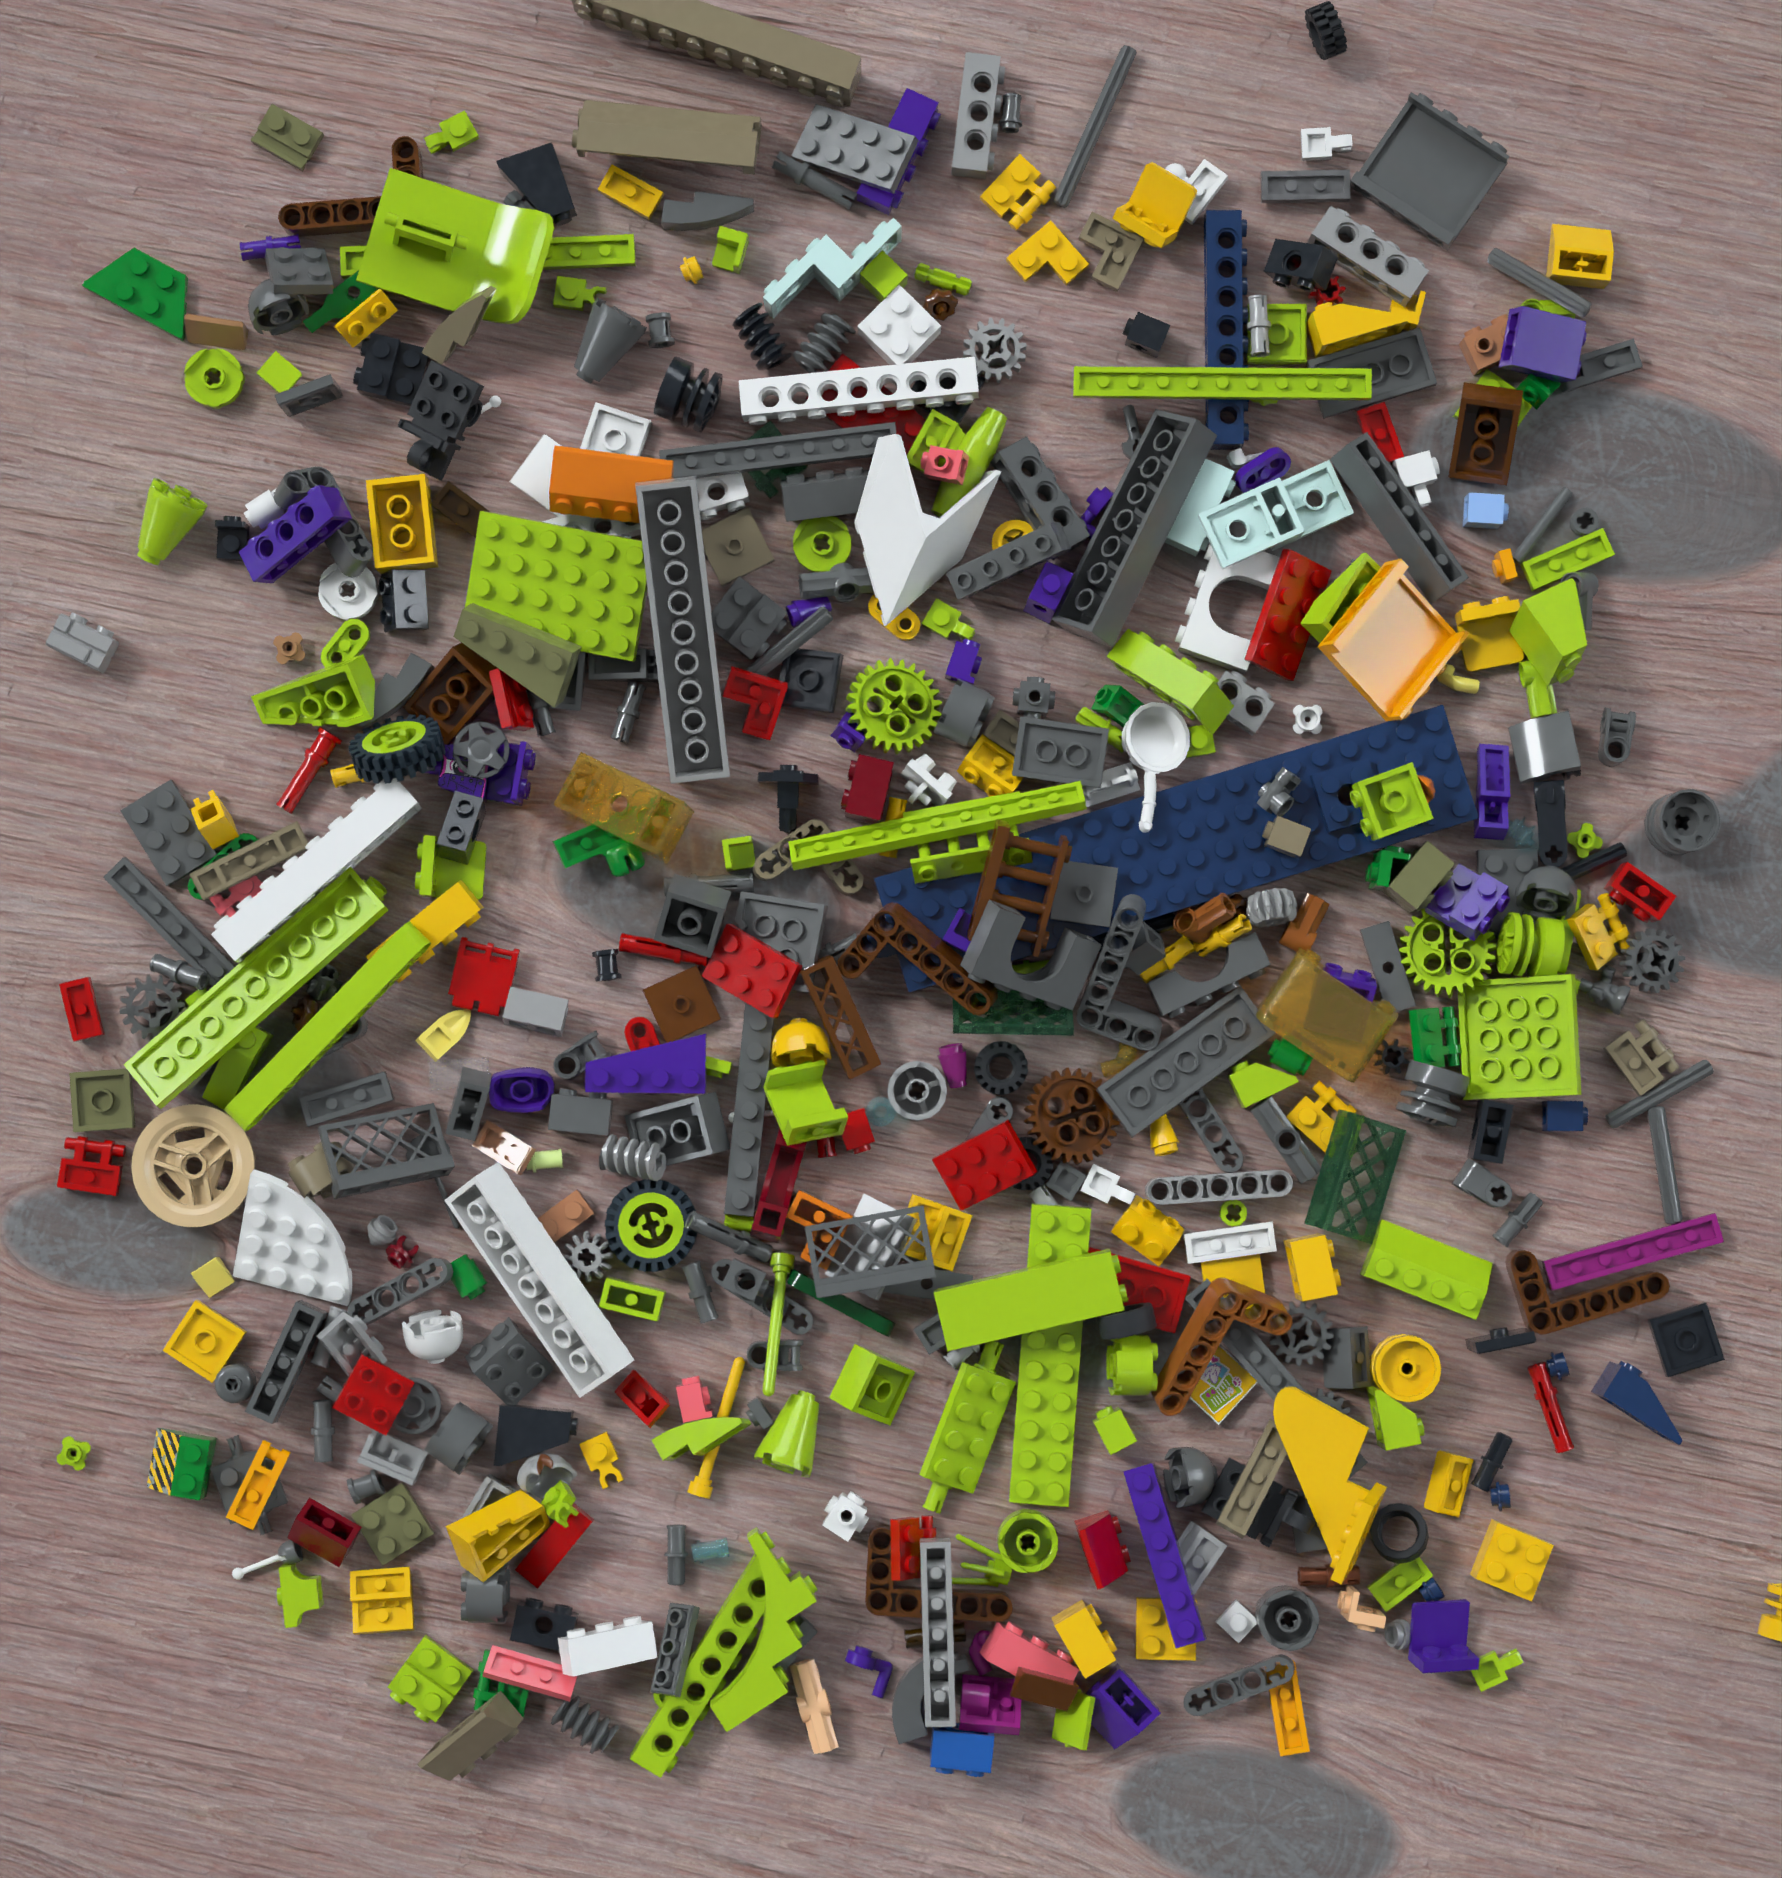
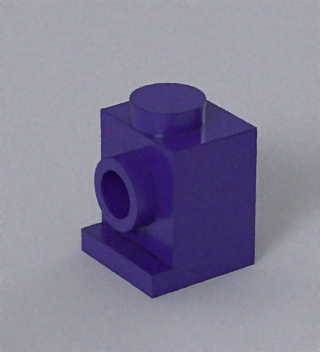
(964, 661)

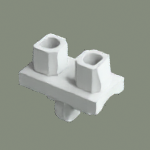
(924, 785)

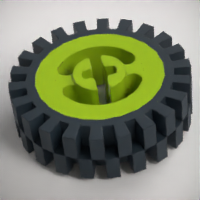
(397, 749)
(622, 1234)

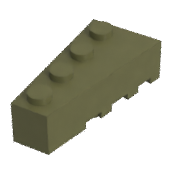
(521, 651)

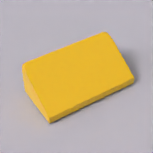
(1448, 1483)

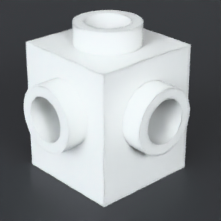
(844, 1526)

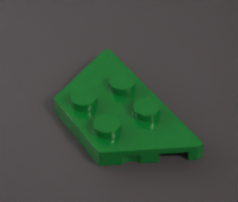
(145, 290)

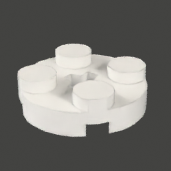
(345, 607)

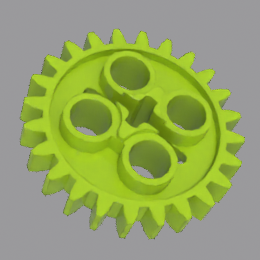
(910, 687)
(1421, 951)

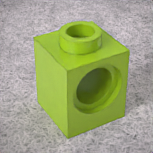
(1113, 1429)

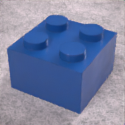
(961, 1750)

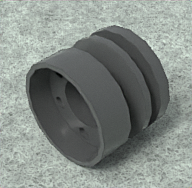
(1698, 822)
(1432, 1094)

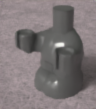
(1605, 993)

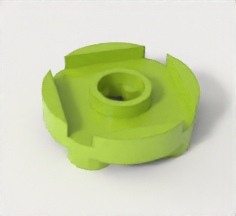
(216, 394)
(805, 547)

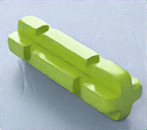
(943, 279)

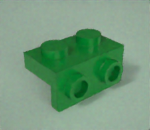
(1380, 869)

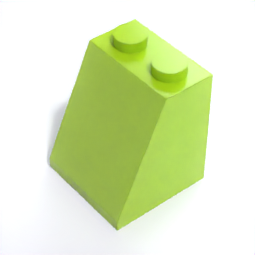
(1552, 631)

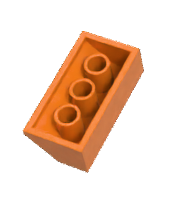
(601, 482)

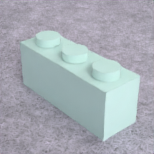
(1206, 492)

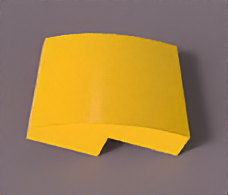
(945, 1231)
(382, 1600)

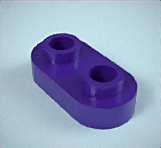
(1261, 471)

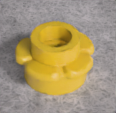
(691, 269)

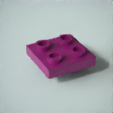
(988, 1705)

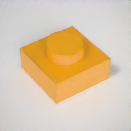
(1504, 566)

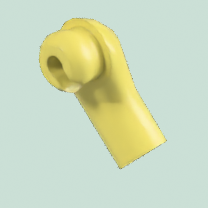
(1457, 682)

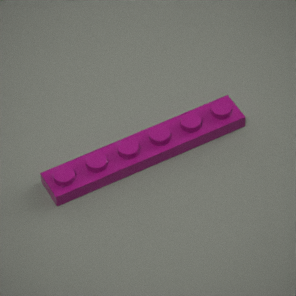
(1632, 1251)

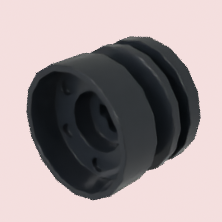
(687, 394)

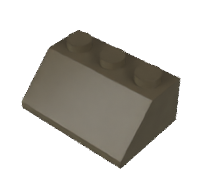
(473, 1739)

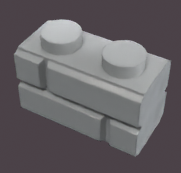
(82, 642)

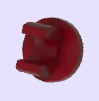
(398, 1256)

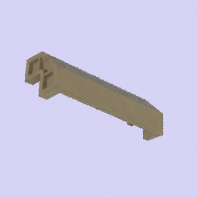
(668, 134)

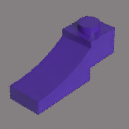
(1492, 792)

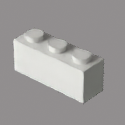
(607, 1646)

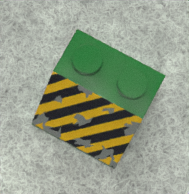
(181, 1463)

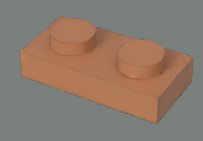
(566, 1215)

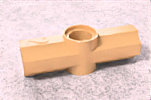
(814, 1706)

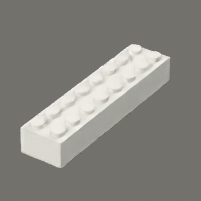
(325, 860)
(539, 1279)

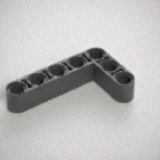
(1109, 976)

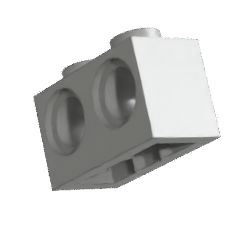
(1246, 694)

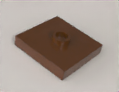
(681, 1004)

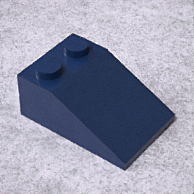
(1632, 1395)

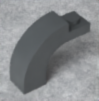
(908, 1696)

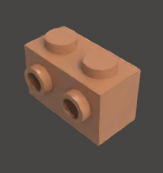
(1484, 346)

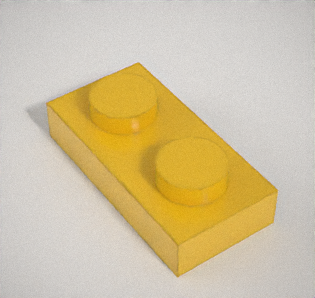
(630, 192)

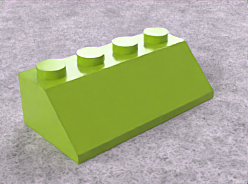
(1427, 1269)

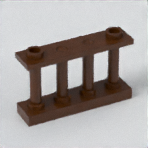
(997, 868)

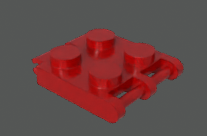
(482, 977)

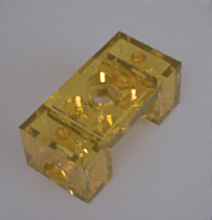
(650, 820)

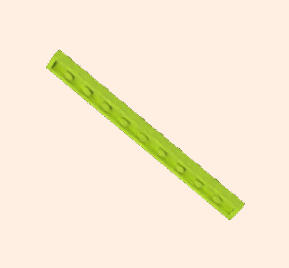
(562, 253)
(1222, 383)
(936, 825)

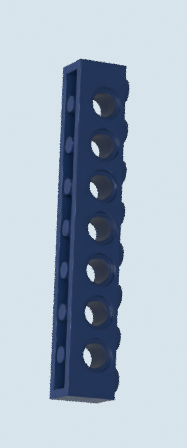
(1230, 225)

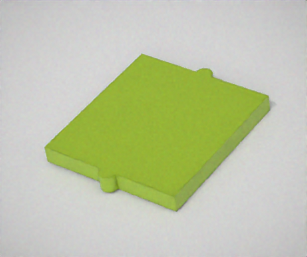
(1074, 1724)

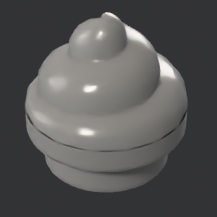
(381, 1230)
(1398, 1634)

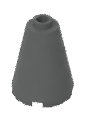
(605, 340)

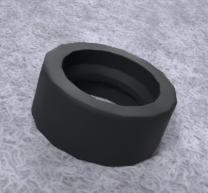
(1132, 1321)
(1389, 1512)

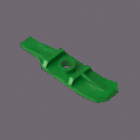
(339, 303)

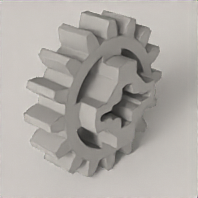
(1002, 358)

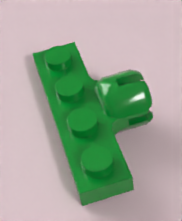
(595, 841)

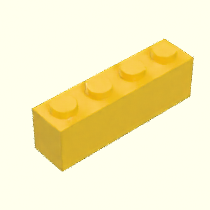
(442, 918)

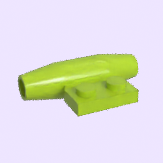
(978, 443)

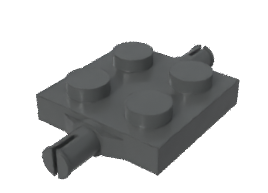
(231, 1474)

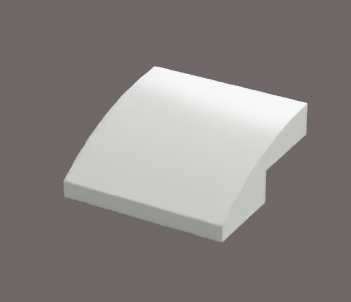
(535, 472)

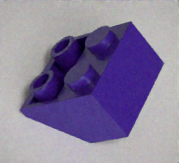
(1120, 1707)

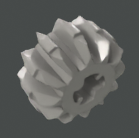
(1271, 907)
(593, 1248)

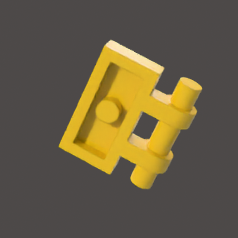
(1011, 186)
(1592, 935)
(1312, 1120)

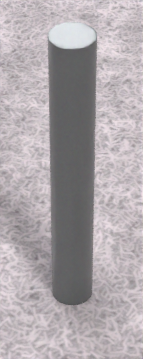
(1542, 525)

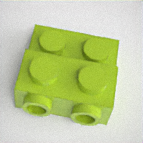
(1390, 802)
(429, 1680)

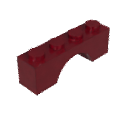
(777, 1190)

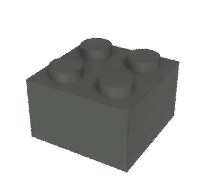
(692, 915)

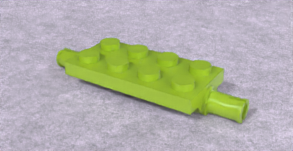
(967, 1427)

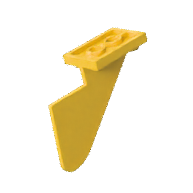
(1323, 1453)

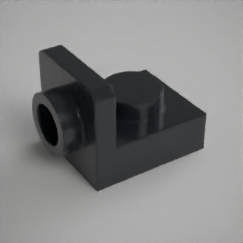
(231, 538)

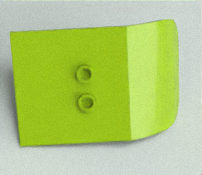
(453, 244)

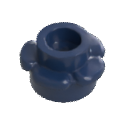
(1557, 1365)
(1500, 1496)
(1431, 1590)

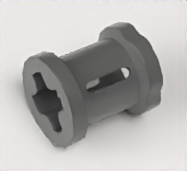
(659, 330)
(365, 1486)

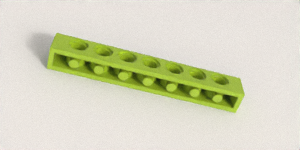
(646, 1751)

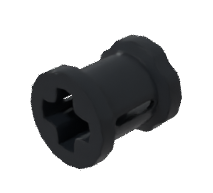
(606, 965)

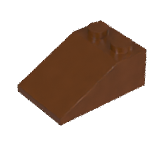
(1485, 433)
(454, 691)

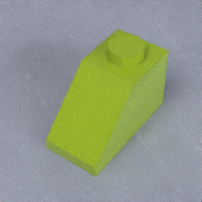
(1257, 1082)

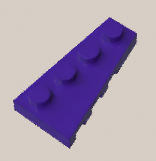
(655, 1069)

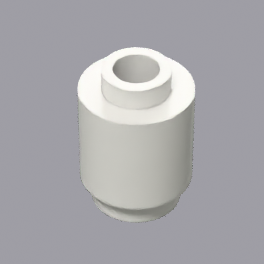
(263, 510)

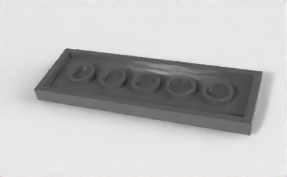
(1185, 1062)

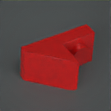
(642, 1398)

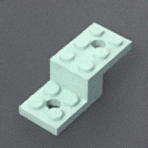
(830, 267)
(1275, 514)

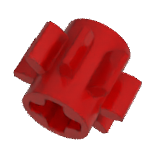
(1333, 287)

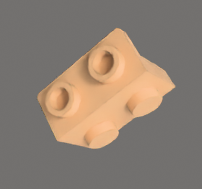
(1363, 1616)

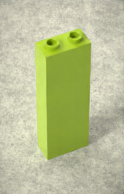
(1030, 1299)

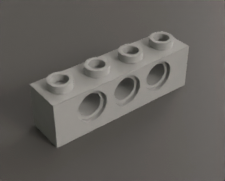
(965, 160)
(1372, 271)

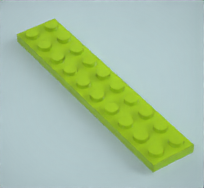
(255, 987)
(1048, 1372)

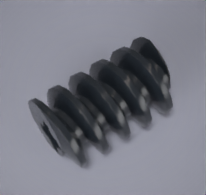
(759, 338)

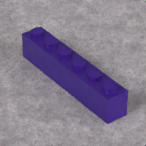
(1165, 1555)

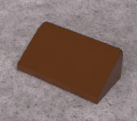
(1044, 1689)

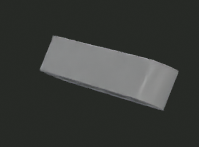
(1233, 1187)

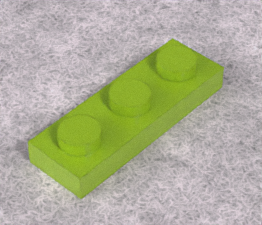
(1567, 558)

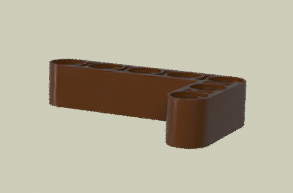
(339, 208)
(918, 954)
(1580, 1301)
(896, 1592)

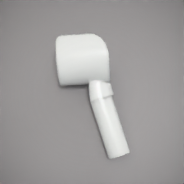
(1238, 459)

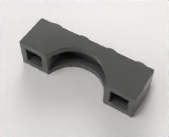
(1243, 959)

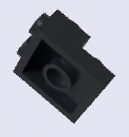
(390, 369)

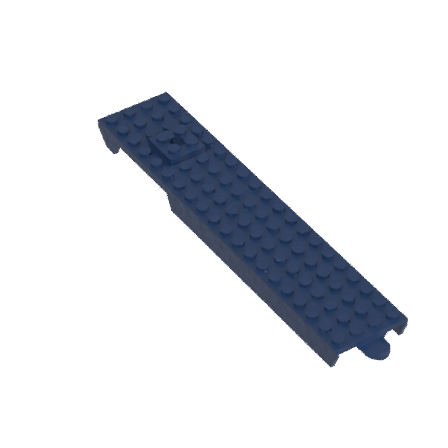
(1211, 833)

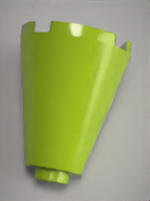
(792, 1436)

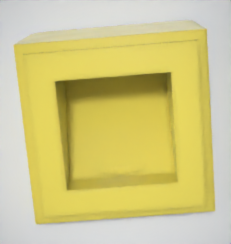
(213, 1277)

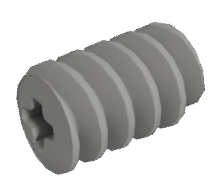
(632, 1158)

